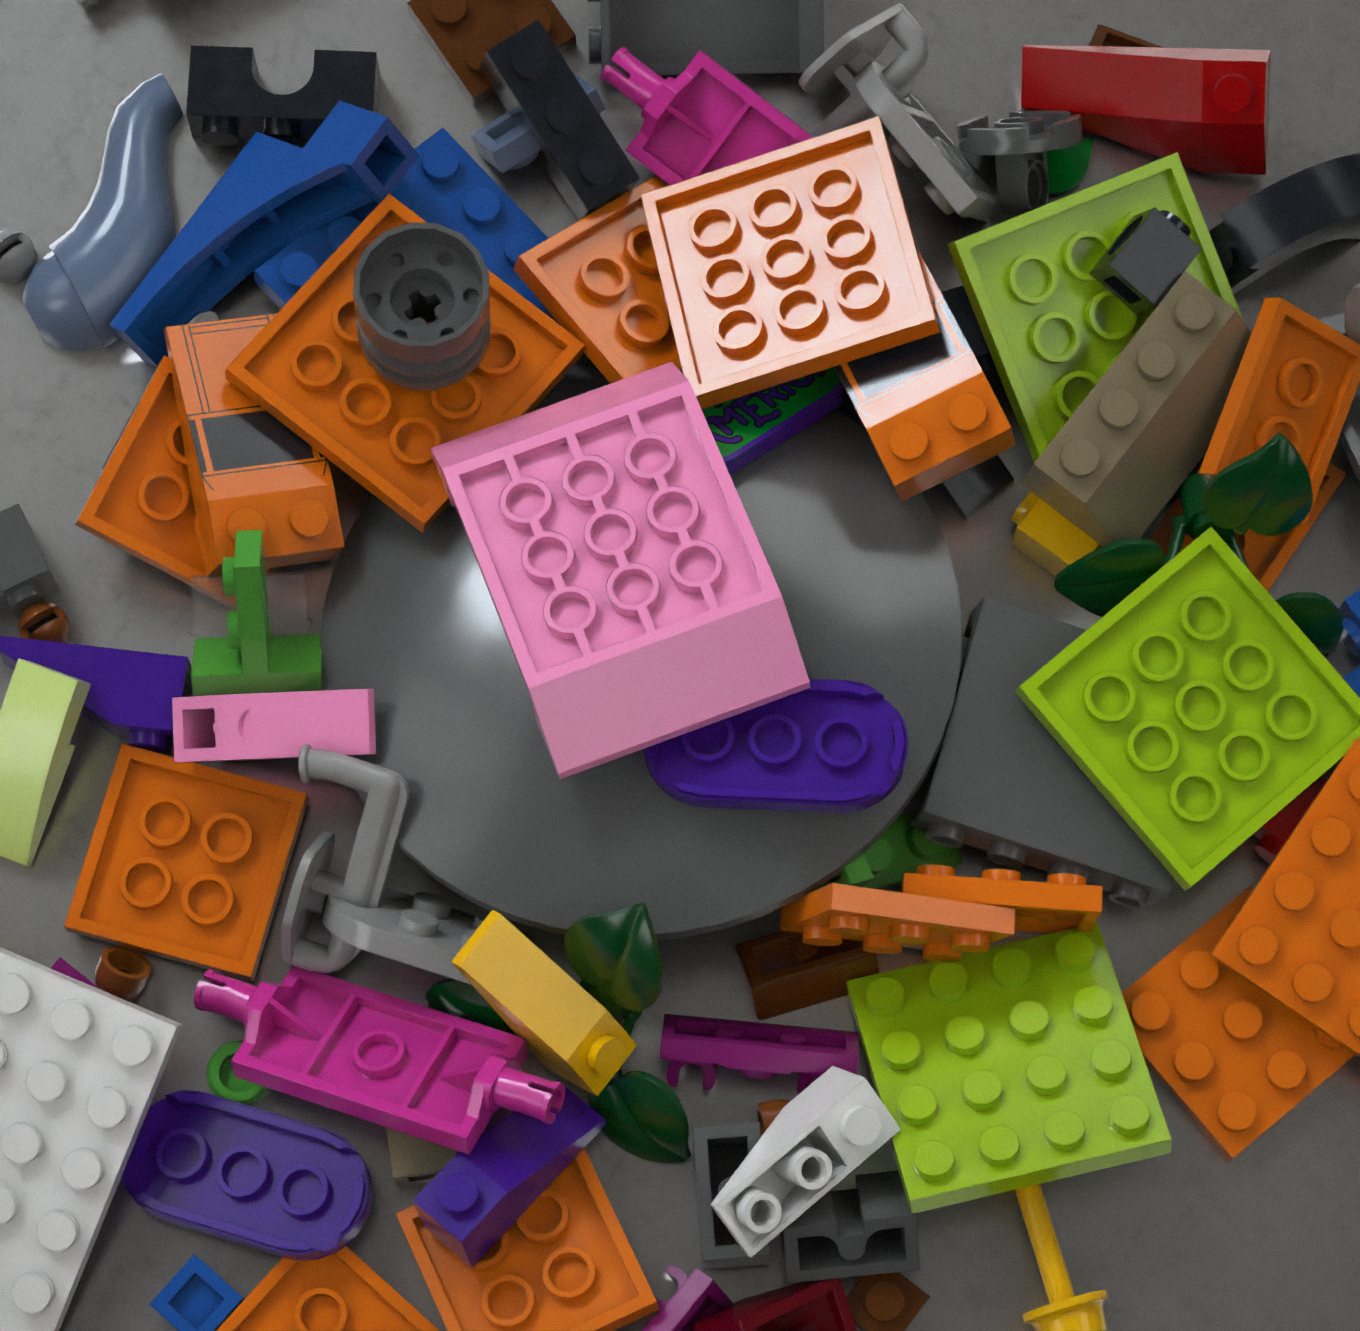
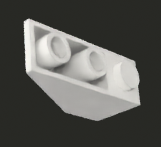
(803, 1156)

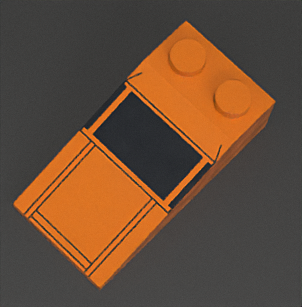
(927, 405)
(243, 460)

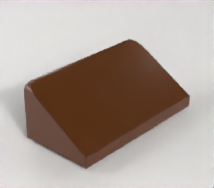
(793, 975)

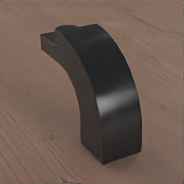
(1288, 219)

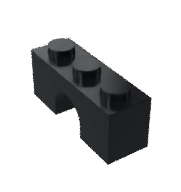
(547, 96)
(231, 106)

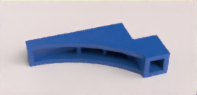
(259, 209)

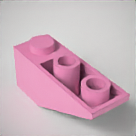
(273, 725)

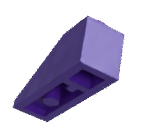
(127, 690)
(504, 1174)

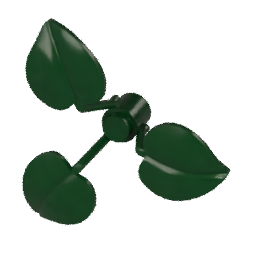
(1259, 492)
(623, 971)

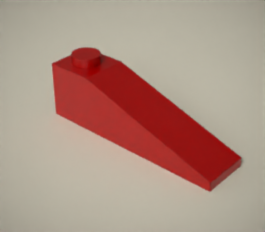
(1160, 99)

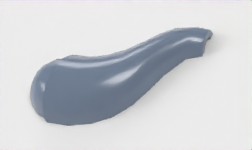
(119, 233)

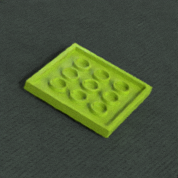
(1043, 311)
(1196, 708)
(1007, 1068)

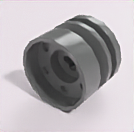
(428, 275)

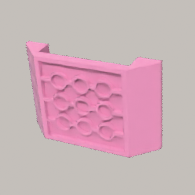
(622, 568)

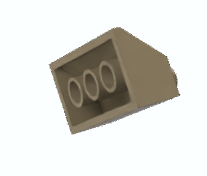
(1145, 418)

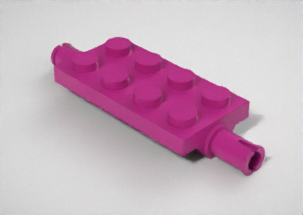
(699, 118)
(378, 1056)

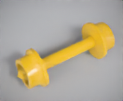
(1065, 1309)

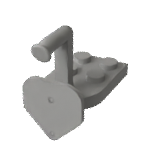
(887, 94)
(357, 907)

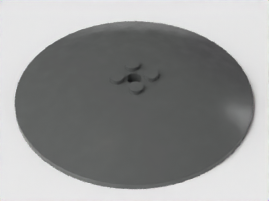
(485, 804)

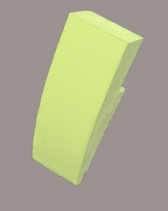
(34, 752)

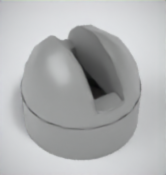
(19, 260)

